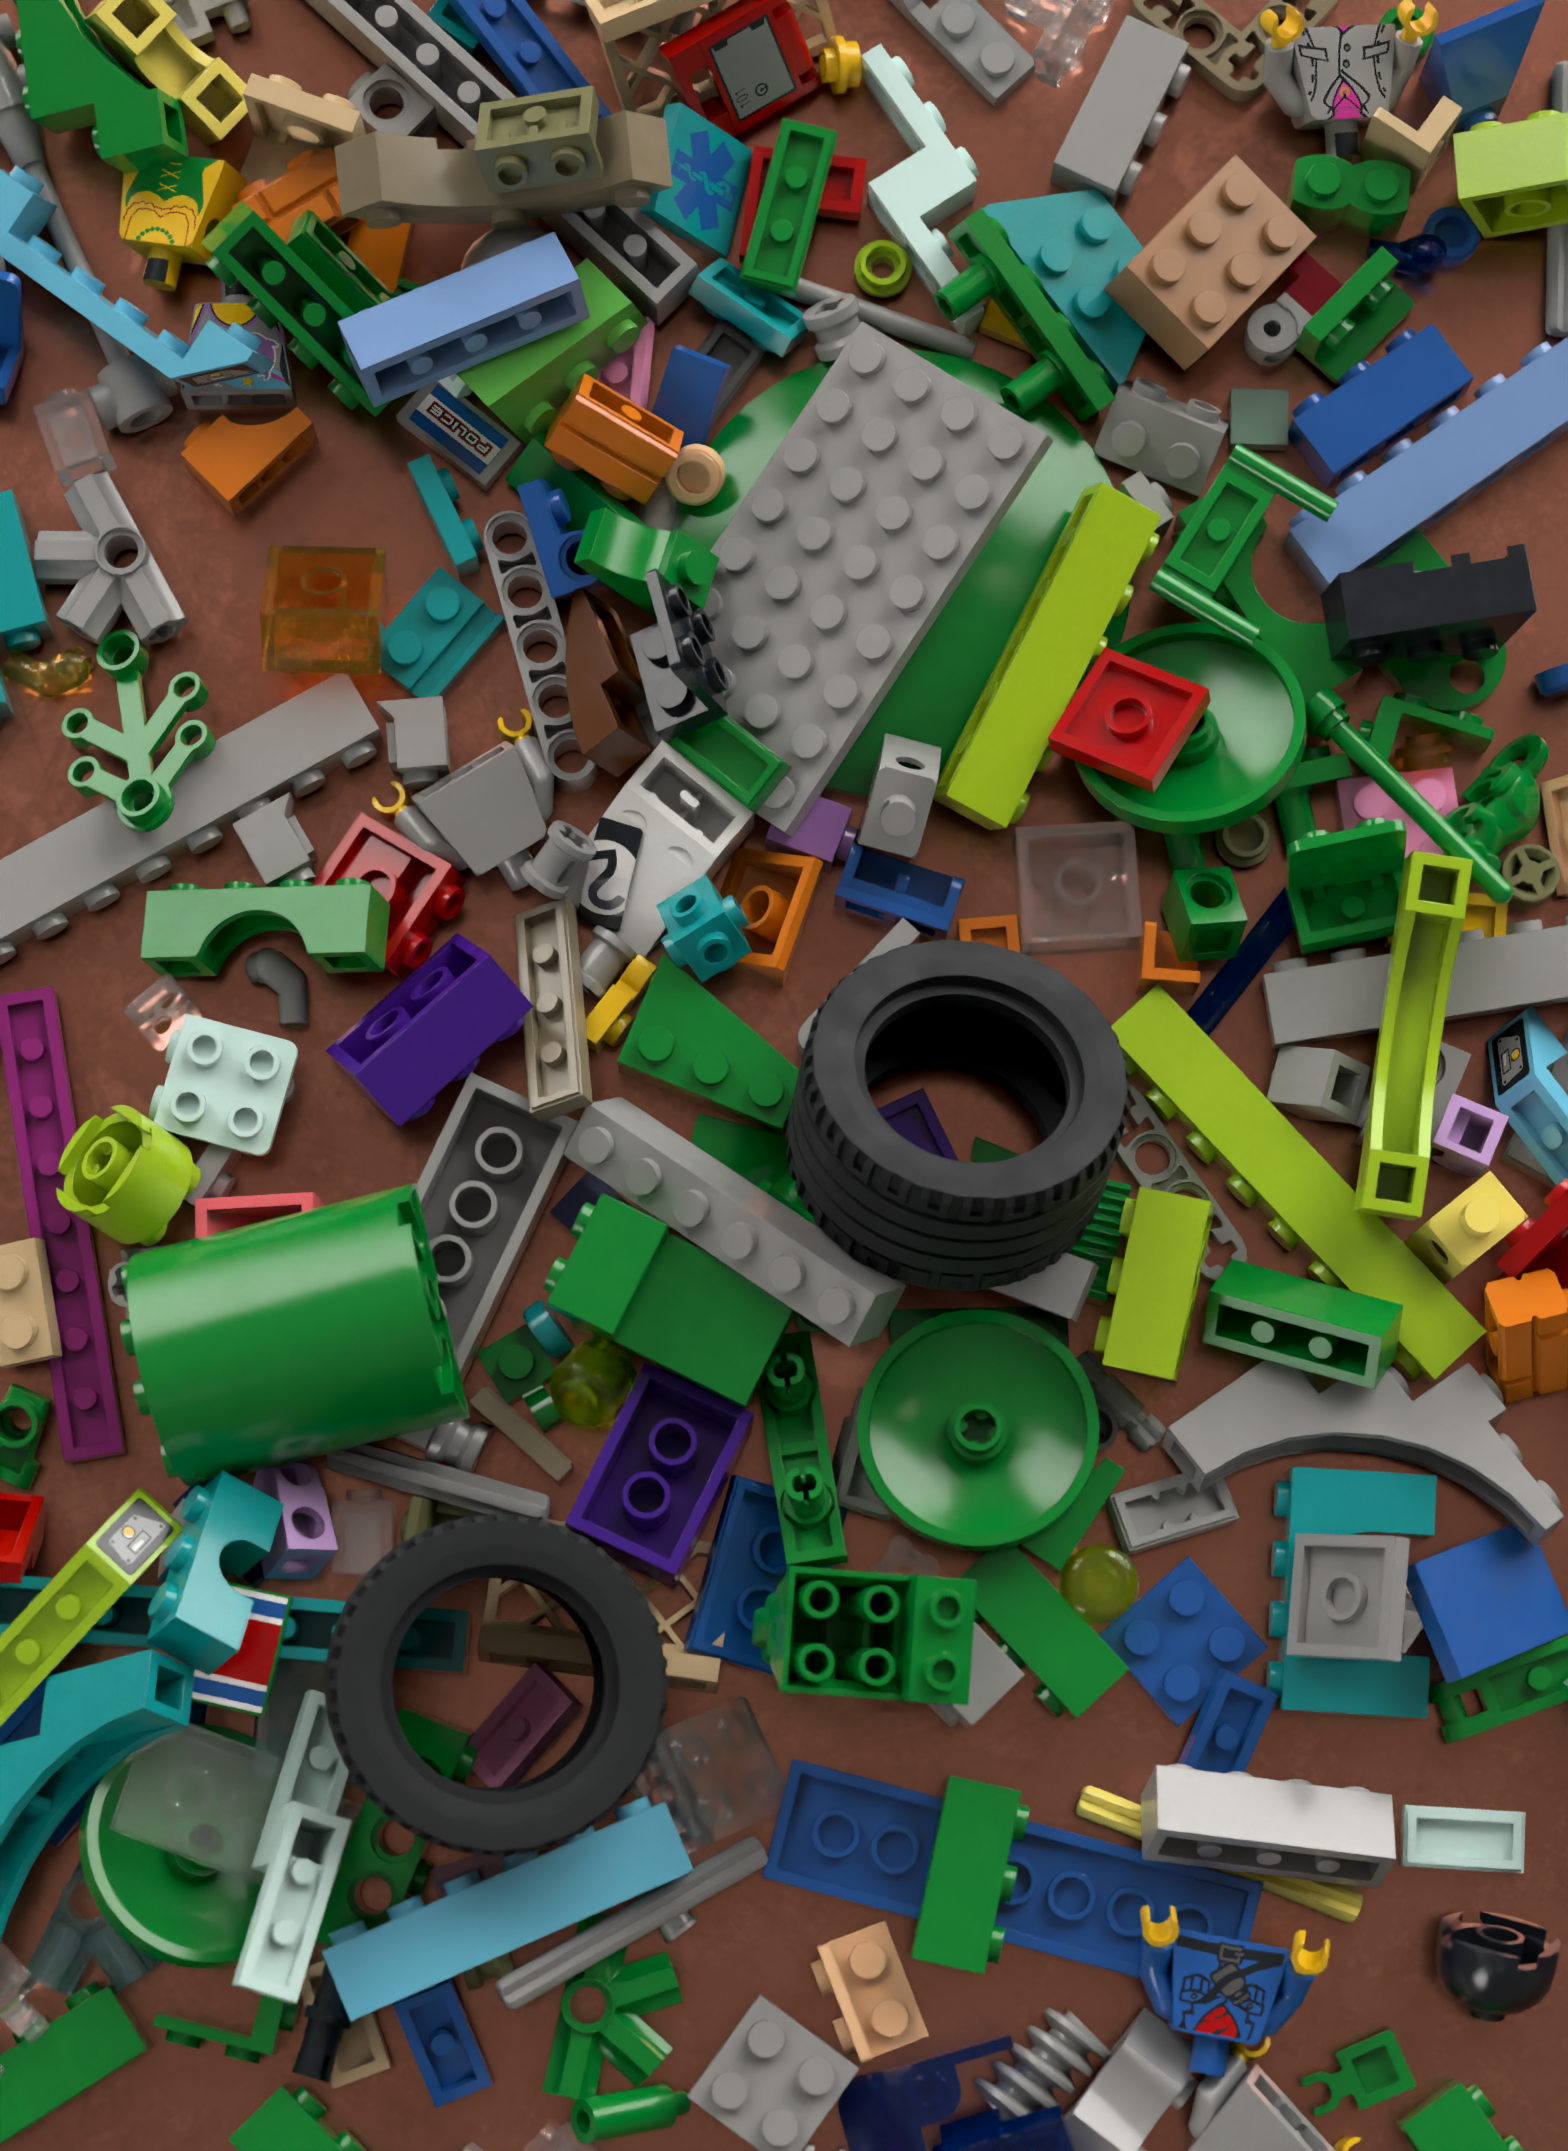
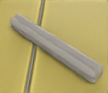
(438, 1482)

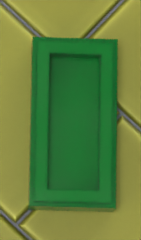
(733, 760)

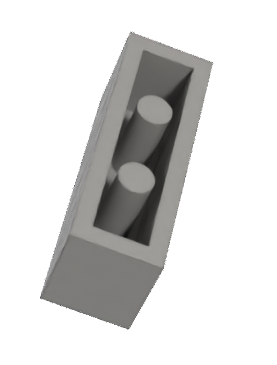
(1122, 111)

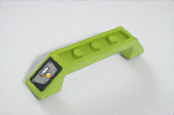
(81, 1595)

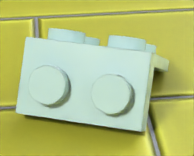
(224, 1085)

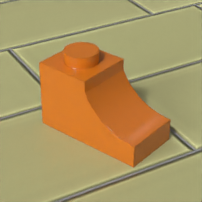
(243, 460)

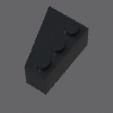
(1428, 612)

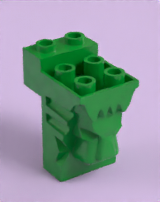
(666, 1301)
(869, 1635)

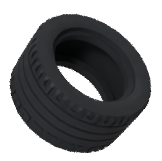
(978, 1015)
(623, 1710)

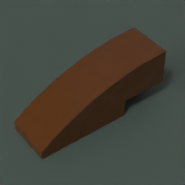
(603, 686)

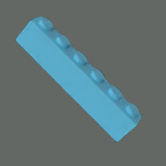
(505, 1910)

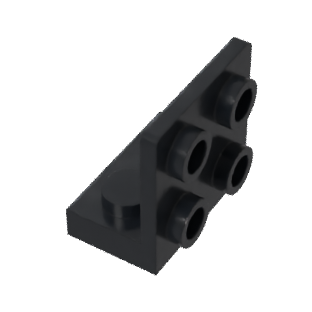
(677, 664)

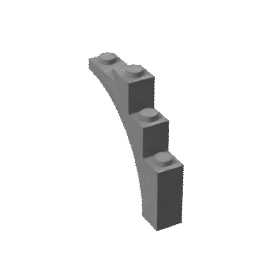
(1445, 1430)

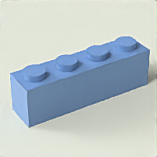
(464, 319)

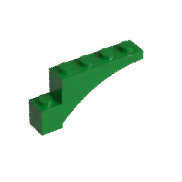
(81, 84)

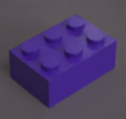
(430, 1030)
(660, 1474)

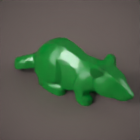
(1502, 799)

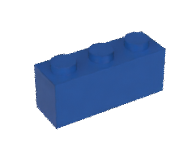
(1378, 404)

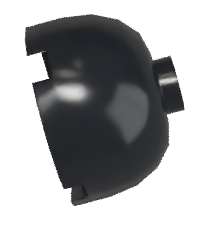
(1495, 1964)

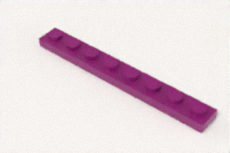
(42, 1129)

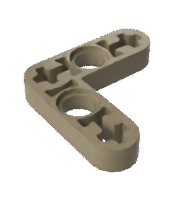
(1230, 44)

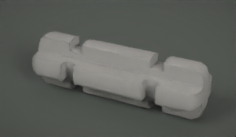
(1111, 1392)

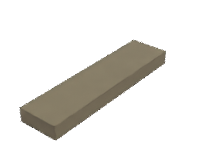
(556, 1024)

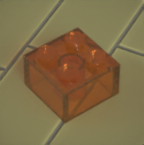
(324, 610)

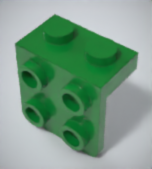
(1345, 883)

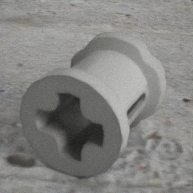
(558, 859)
(603, 962)

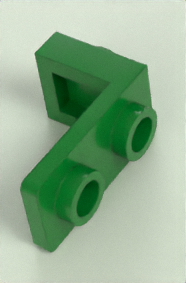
(1413, 715)
(270, 2022)

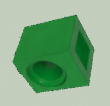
(1204, 913)

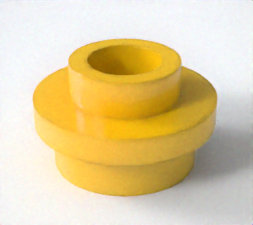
(840, 64)

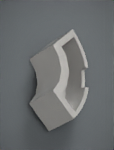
(1133, 2088)

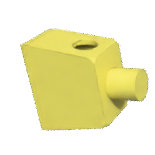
(1466, 1228)

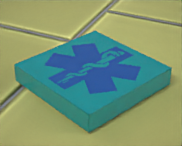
(707, 182)

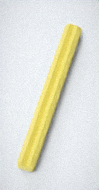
(1324, 1897)

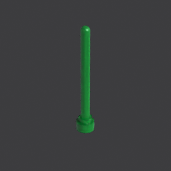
(1329, 719)

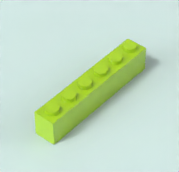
(1047, 656)

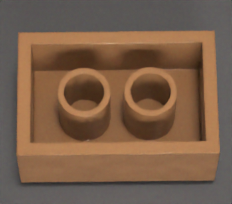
(1210, 262)

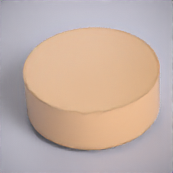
(696, 475)

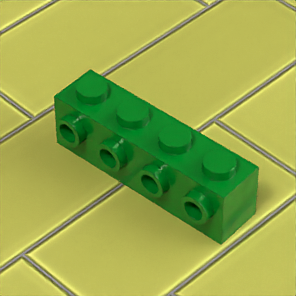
(289, 294)

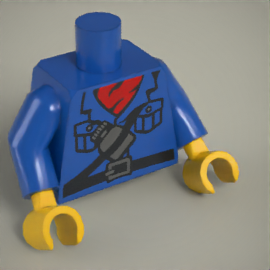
(1223, 1986)

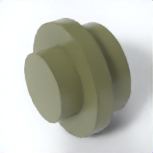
(1245, 842)

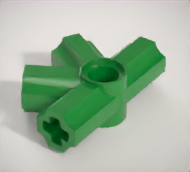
(620, 2032)

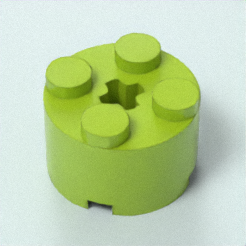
(126, 1176)

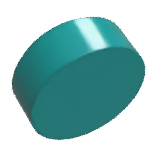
(548, 1329)

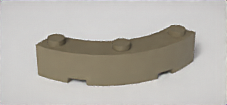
(411, 181)

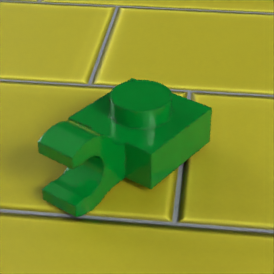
(520, 1371)

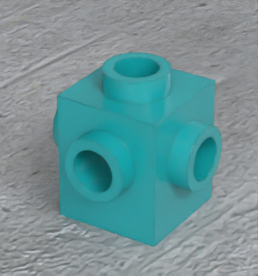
(704, 929)

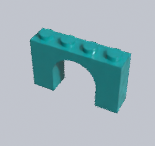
(1347, 1505)

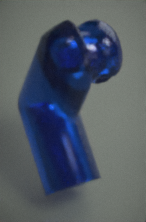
(1415, 255)

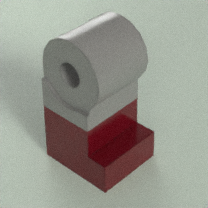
(1276, 327)

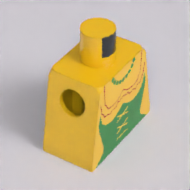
(173, 210)

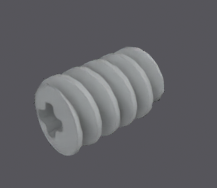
(1043, 2066)

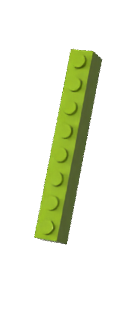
(1289, 1181)

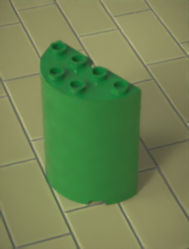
(292, 1337)

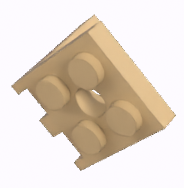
(291, 122)

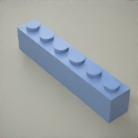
(1438, 471)

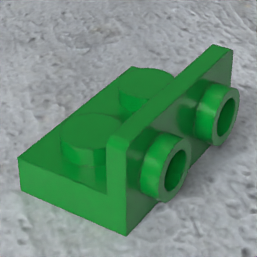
(1355, 318)

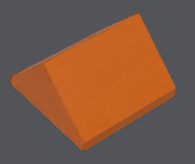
(777, 899)

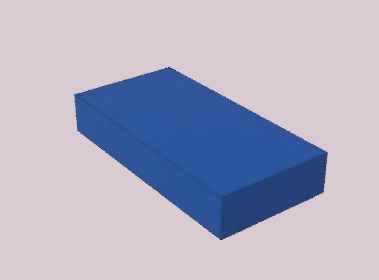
(691, 393)

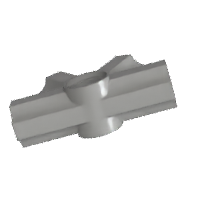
(87, 561)

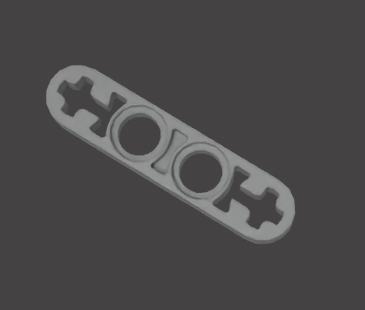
(1175, 1178)

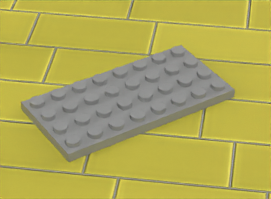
(854, 552)

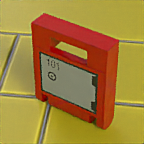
(752, 58)

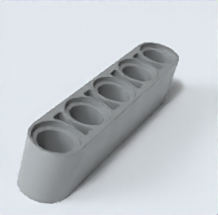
(530, 626)

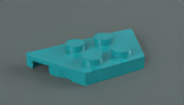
(1076, 250)

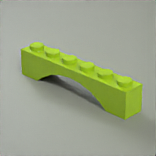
(1410, 1035)

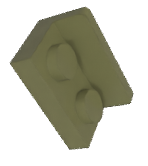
(539, 140)

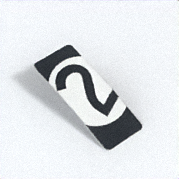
(609, 874)

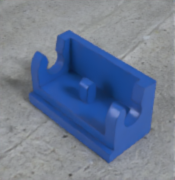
(896, 889)

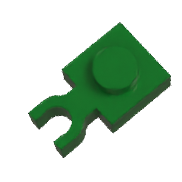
(1370, 2070)

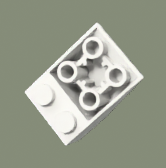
(687, 833)

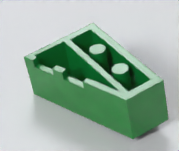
(706, 1054)

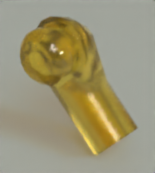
(52, 676)

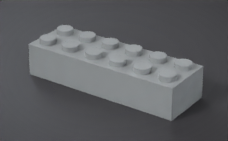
(483, 1205)

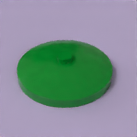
(1239, 748)
(978, 1430)
(156, 1897)

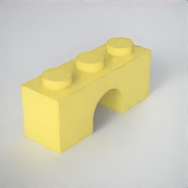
(167, 60)

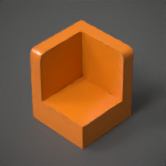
(1161, 966)

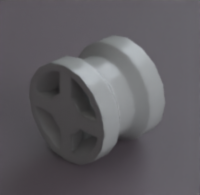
(833, 324)
(459, 1444)

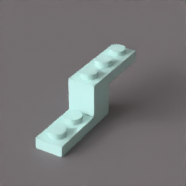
(923, 186)
(299, 1856)

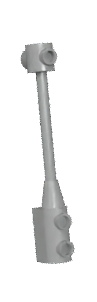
(129, 388)

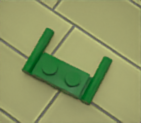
(1220, 533)

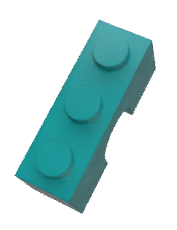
(196, 1610)

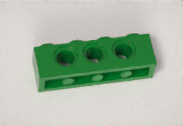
(448, 1753)

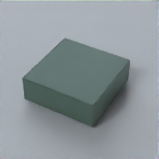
(1258, 419)

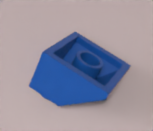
(1480, 61)

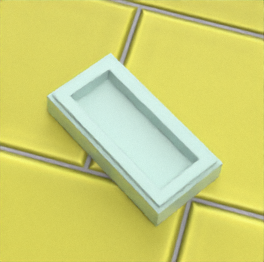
(1462, 1839)

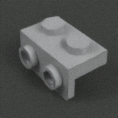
(1162, 435)

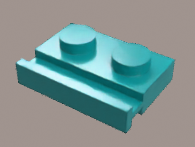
(437, 636)

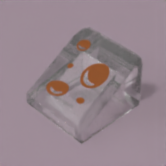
(160, 1011)

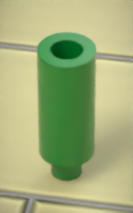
(627, 2113)

